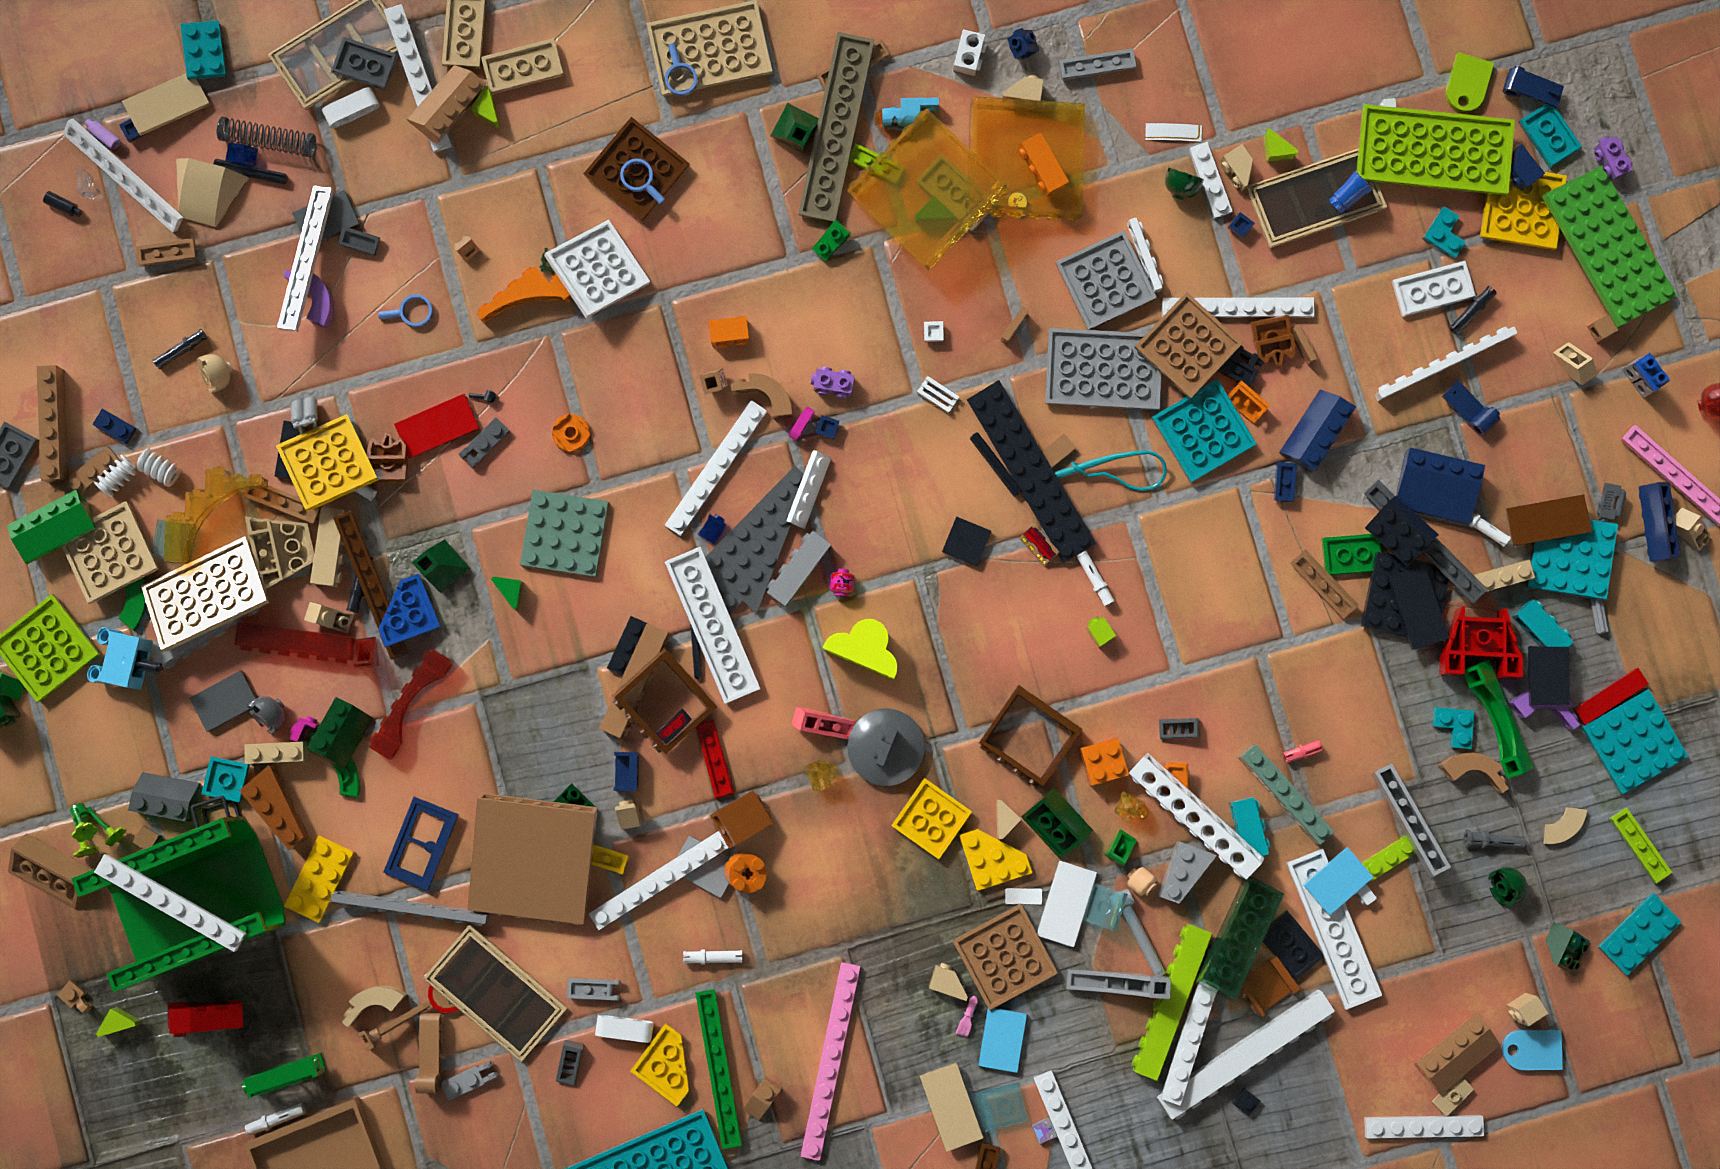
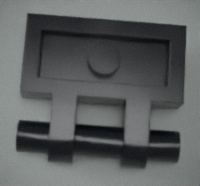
(1239, 370)

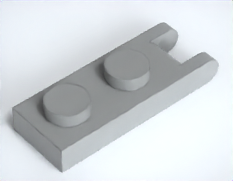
(592, 988)

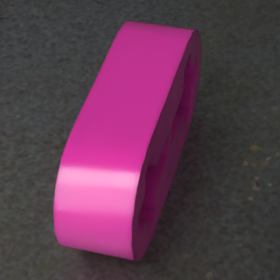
(801, 423)

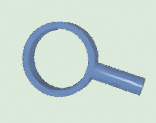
(677, 64)
(648, 187)
(400, 312)

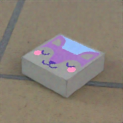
(1044, 1130)

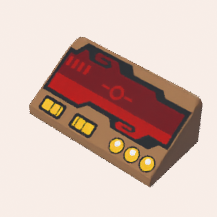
(1039, 544)

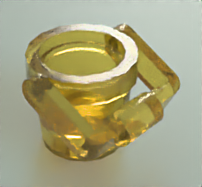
(819, 774)
(1130, 807)

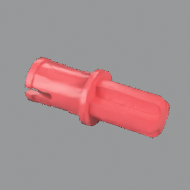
(1303, 751)

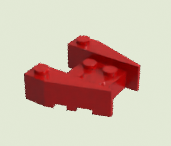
(1481, 639)
(203, 1016)

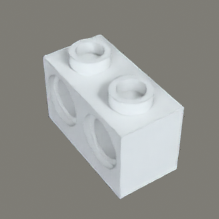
(966, 52)

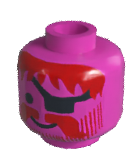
(842, 583)

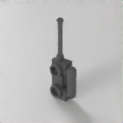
(1606, 505)

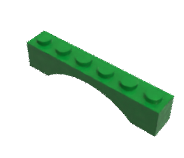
(1512, 750)

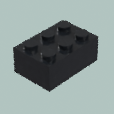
(1401, 531)

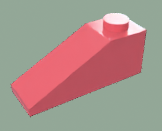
(822, 723)

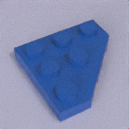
(408, 613)

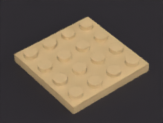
(110, 554)

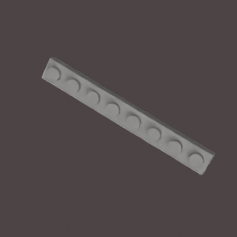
(400, 907)

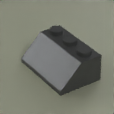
(164, 797)

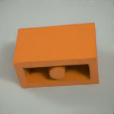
(729, 331)

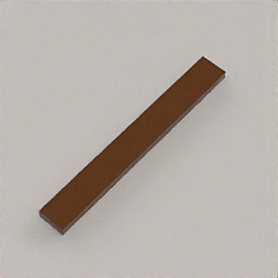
(366, 574)

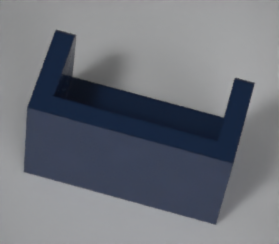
(626, 771)

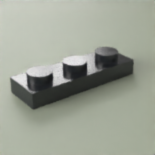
(626, 645)

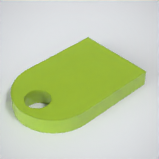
(1468, 81)

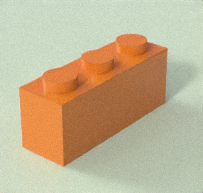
(1043, 165)

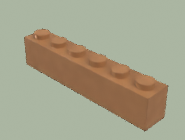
(52, 424)
(649, 645)

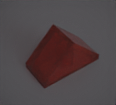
(366, 653)

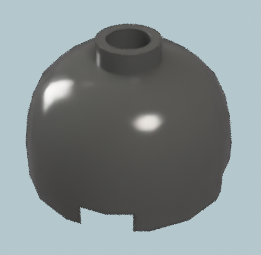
(268, 712)

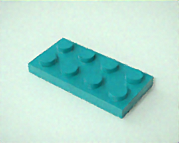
(1639, 934)

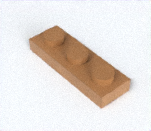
(166, 252)

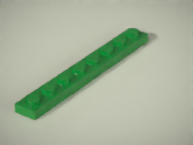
(718, 1069)

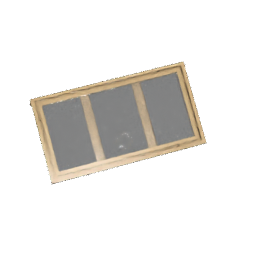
(309, 57)

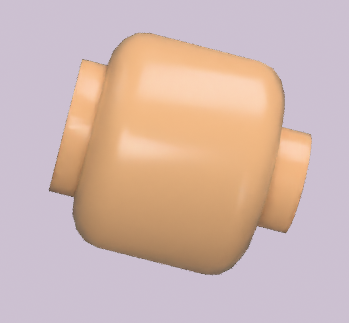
(1141, 881)

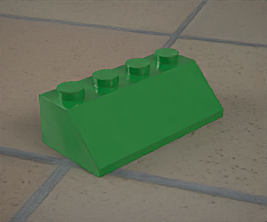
(51, 526)

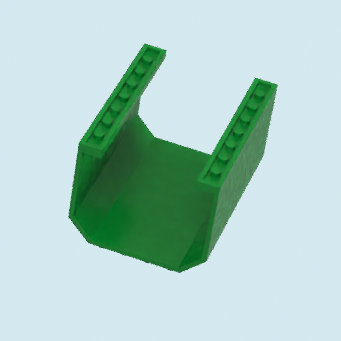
(210, 866)

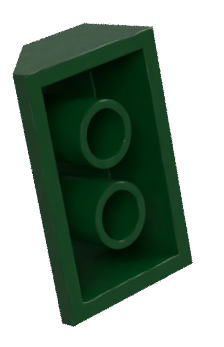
(340, 733)
(1057, 823)

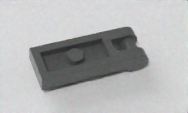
(485, 442)

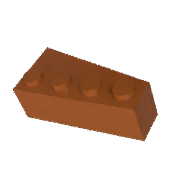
(275, 807)

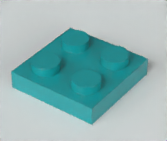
(225, 778)

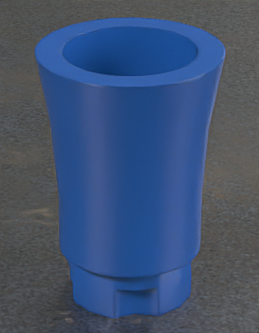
(1350, 192)

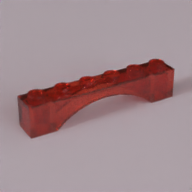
(389, 737)

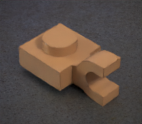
(74, 995)

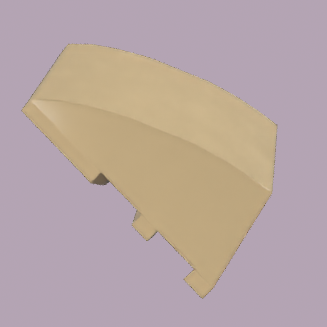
(206, 190)
(279, 548)

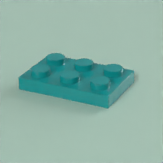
(203, 49)

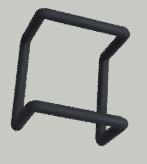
(224, 803)

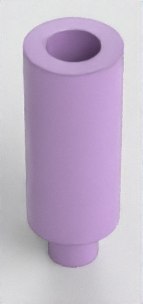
(102, 134)

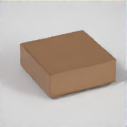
(146, 837)

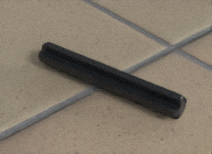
(253, 172)
(995, 464)

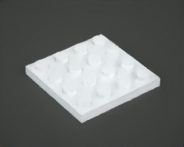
(597, 268)

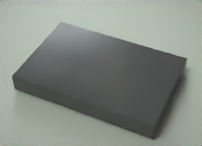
(364, 63)
(340, 214)
(15, 452)
(223, 701)

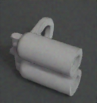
(304, 413)

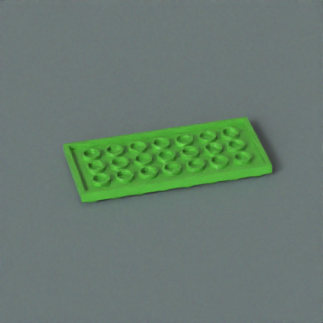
(1609, 246)

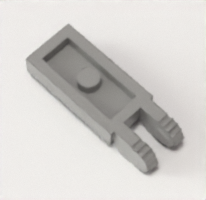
(466, 1081)

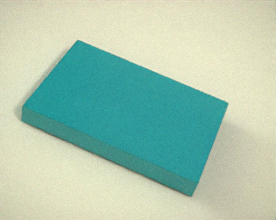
(1550, 134)

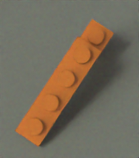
(526, 289)

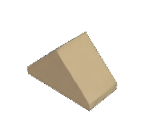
(1005, 819)

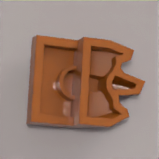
(1273, 339)
(388, 459)

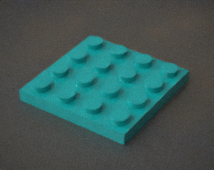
(1203, 431)
(1576, 563)
(1634, 741)

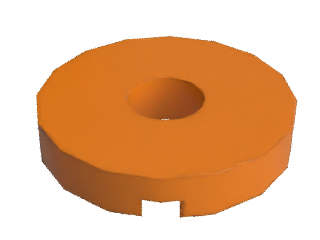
(562, 425)

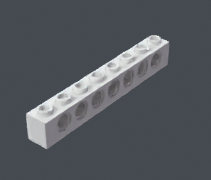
(1178, 791)

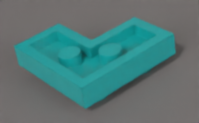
(1440, 235)
(1461, 723)

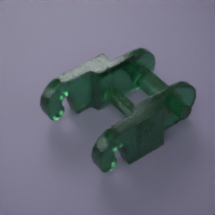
(544, 260)

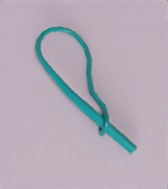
(1098, 461)

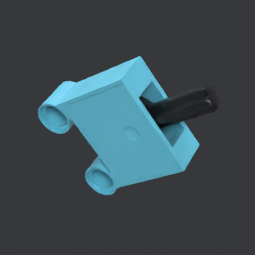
(124, 660)

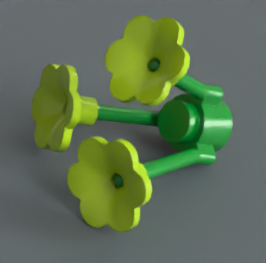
(86, 831)

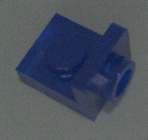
(241, 154)
(713, 528)

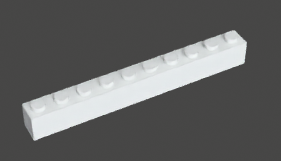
(1251, 1051)

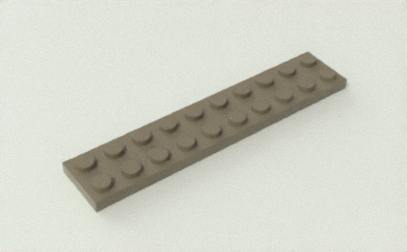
(836, 127)

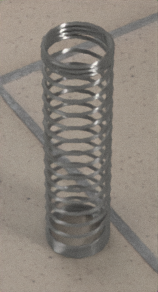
(308, 142)

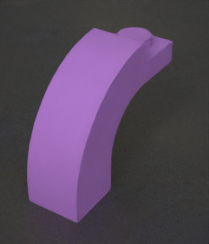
(322, 301)
(1521, 707)

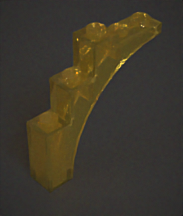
(183, 527)

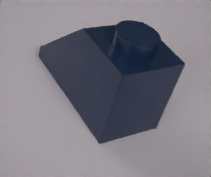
(1524, 169)

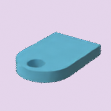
(1534, 1049)

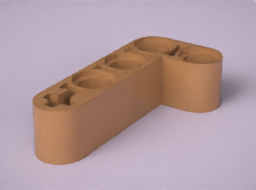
(430, 1053)

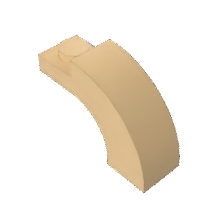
(379, 995)

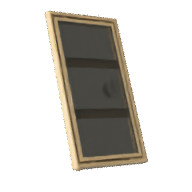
(1299, 202)
(495, 993)

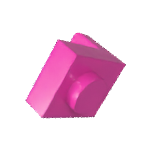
(299, 730)

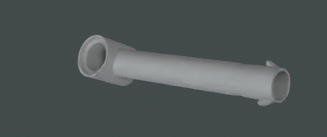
(1140, 936)

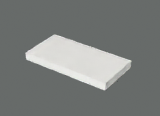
(1433, 289)
(1066, 903)

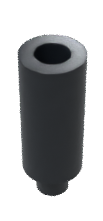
(61, 204)

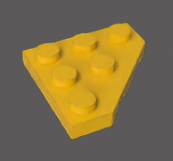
(992, 860)
(664, 1065)

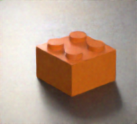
(1103, 761)

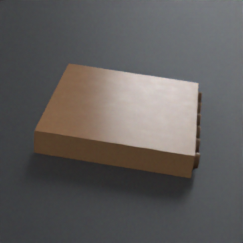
(532, 859)
(324, 1140)

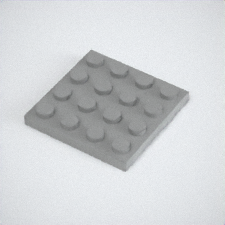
(1105, 280)

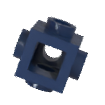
(1023, 43)

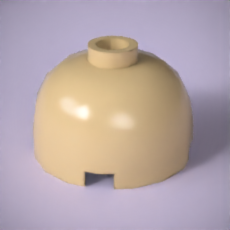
(214, 371)

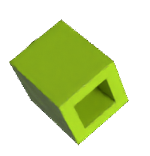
(1100, 631)

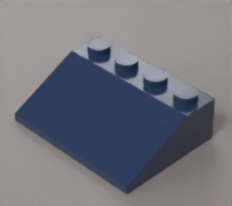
(1439, 485)

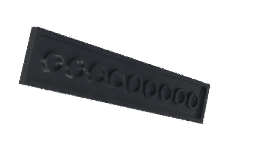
(1031, 471)

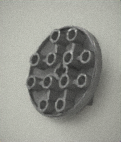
(886, 747)

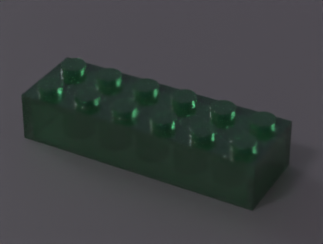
(1239, 938)

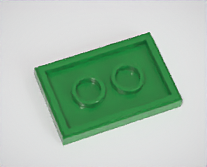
(1349, 554)

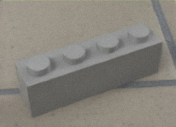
(798, 569)

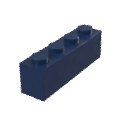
(1659, 521)

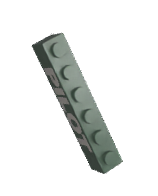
(1286, 794)

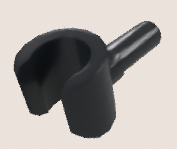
(489, 396)

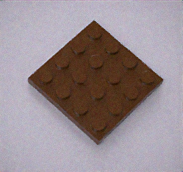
(630, 143)

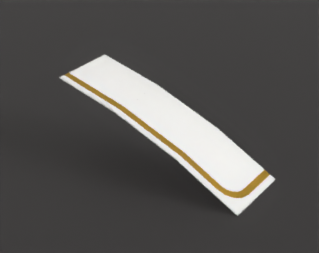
(1167, 131)

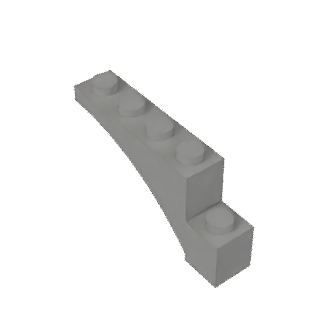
(1119, 982)

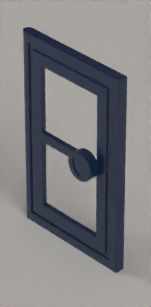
(437, 849)

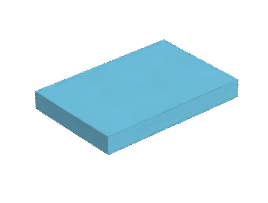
(1338, 881)
(1002, 1039)

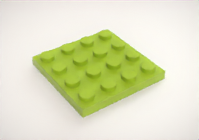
(46, 648)

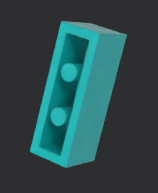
(1541, 626)
(1249, 824)

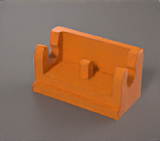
(1248, 402)

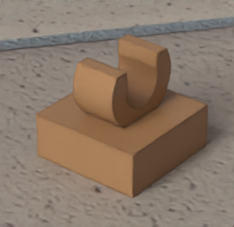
(466, 248)

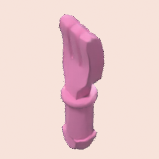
(965, 1023)

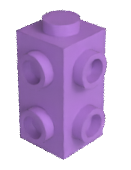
(1612, 157)
(832, 382)

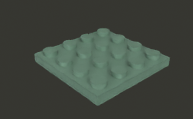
(564, 533)

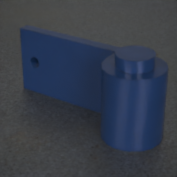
(1525, 83)
(1477, 416)

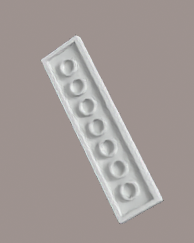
(712, 625)
(1335, 937)

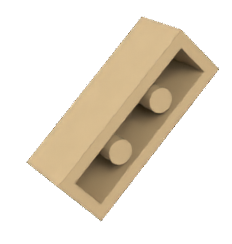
(1506, 575)
(276, 752)

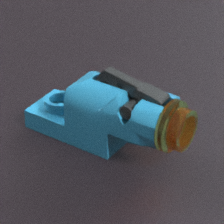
(898, 118)

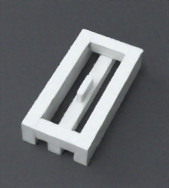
(924, 385)

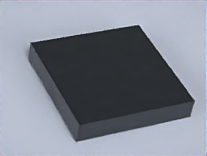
(966, 541)

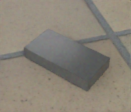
(359, 240)

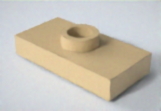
(1453, 1096)

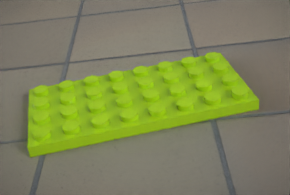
(1435, 149)

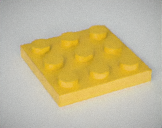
(931, 818)

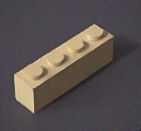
(328, 550)

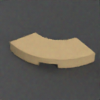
(1566, 827)

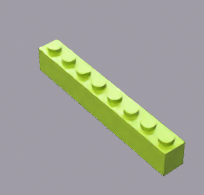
(1169, 1011)

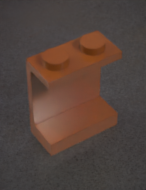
(741, 819)
(1267, 985)

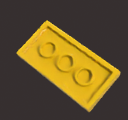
(319, 878)

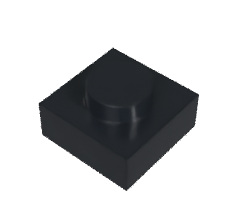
(1246, 1101)

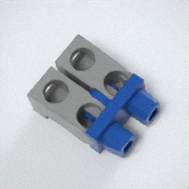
(1650, 373)

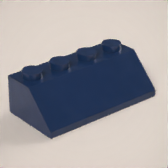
(1317, 430)

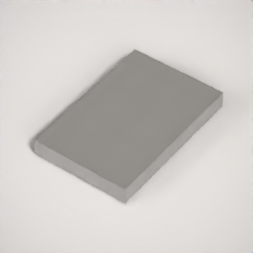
(710, 874)

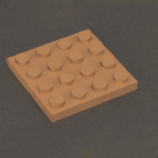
(1188, 345)
(1005, 956)

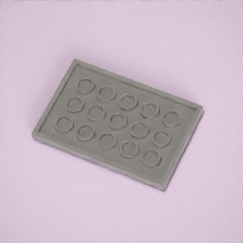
(1099, 370)

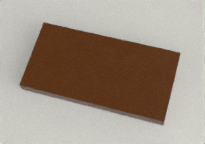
(1548, 520)

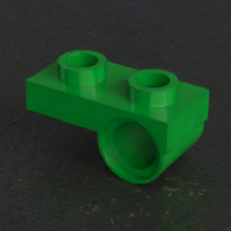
(831, 240)

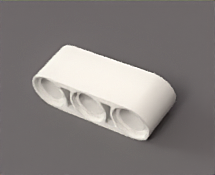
(350, 107)
(624, 1028)

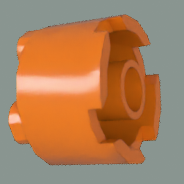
(753, 879)

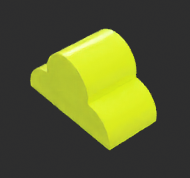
(864, 647)

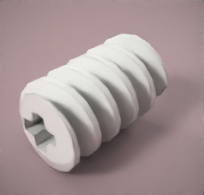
(157, 469)
(116, 476)

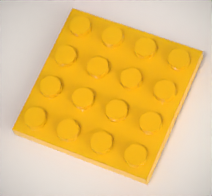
(1523, 215)
(326, 463)

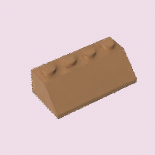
(446, 103)
(46, 868)
(1457, 1053)

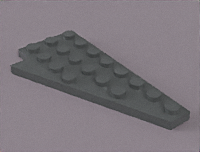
(750, 551)

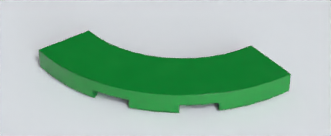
(134, 605)
(348, 778)

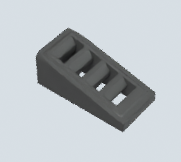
(1162, 728)
(570, 1046)

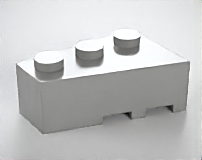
(1183, 871)

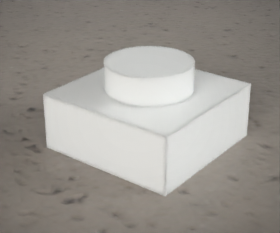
(933, 331)

